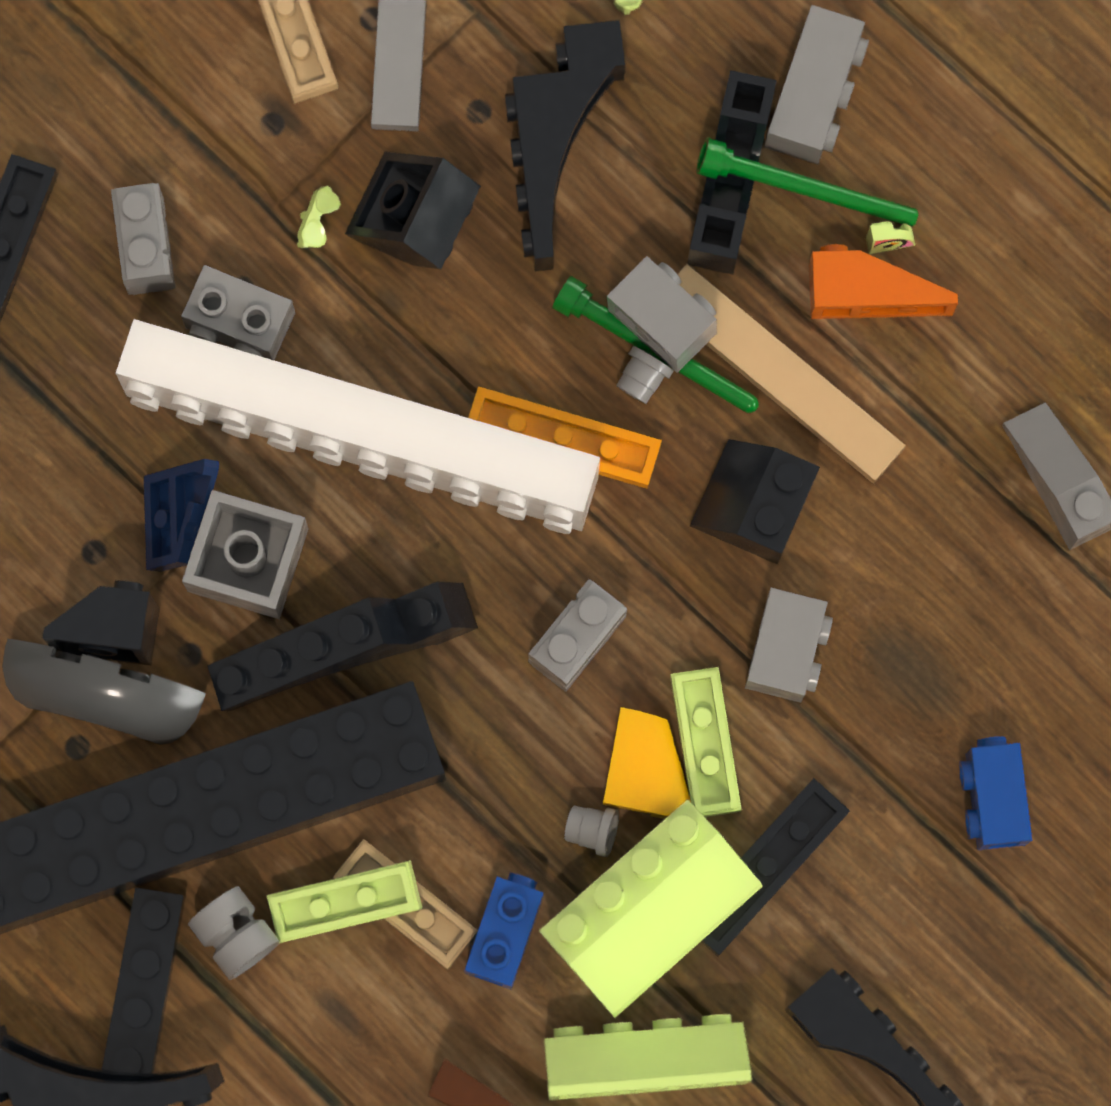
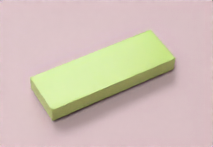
(705, 741)
(344, 901)

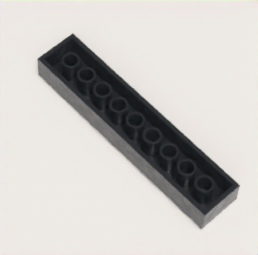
(214, 805)

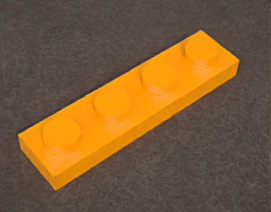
(622, 453)

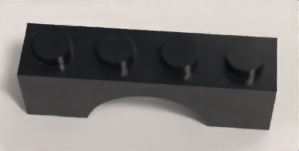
(727, 198)

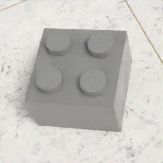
(245, 554)

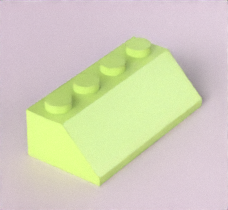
(651, 908)
(646, 1060)

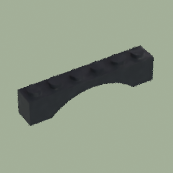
(841, 1022)

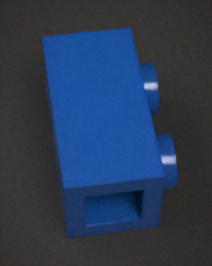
(997, 794)
(505, 930)

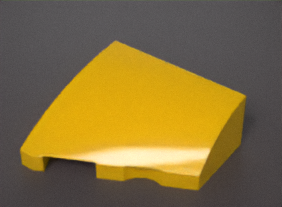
(645, 766)

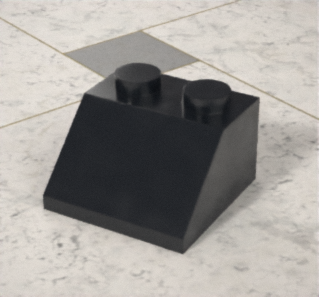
(414, 208)
(755, 498)
(109, 625)

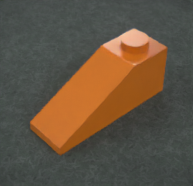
(864, 286)

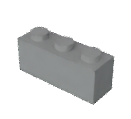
(817, 85)

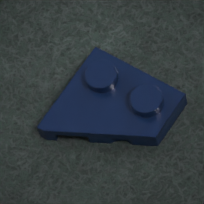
(174, 511)

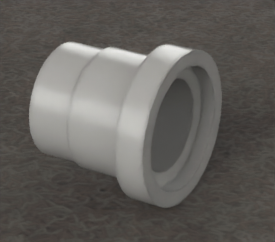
(643, 375)
(592, 828)

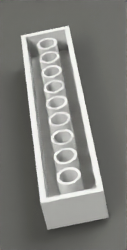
(358, 427)

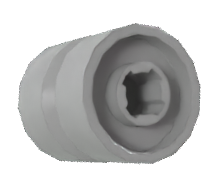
(233, 932)

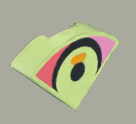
(884, 237)

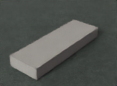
(398, 65)

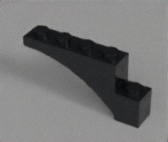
(549, 117)
(342, 641)
(43, 1080)

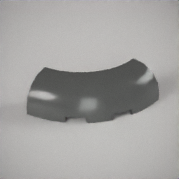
(97, 693)

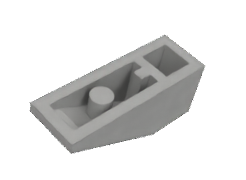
(1061, 475)

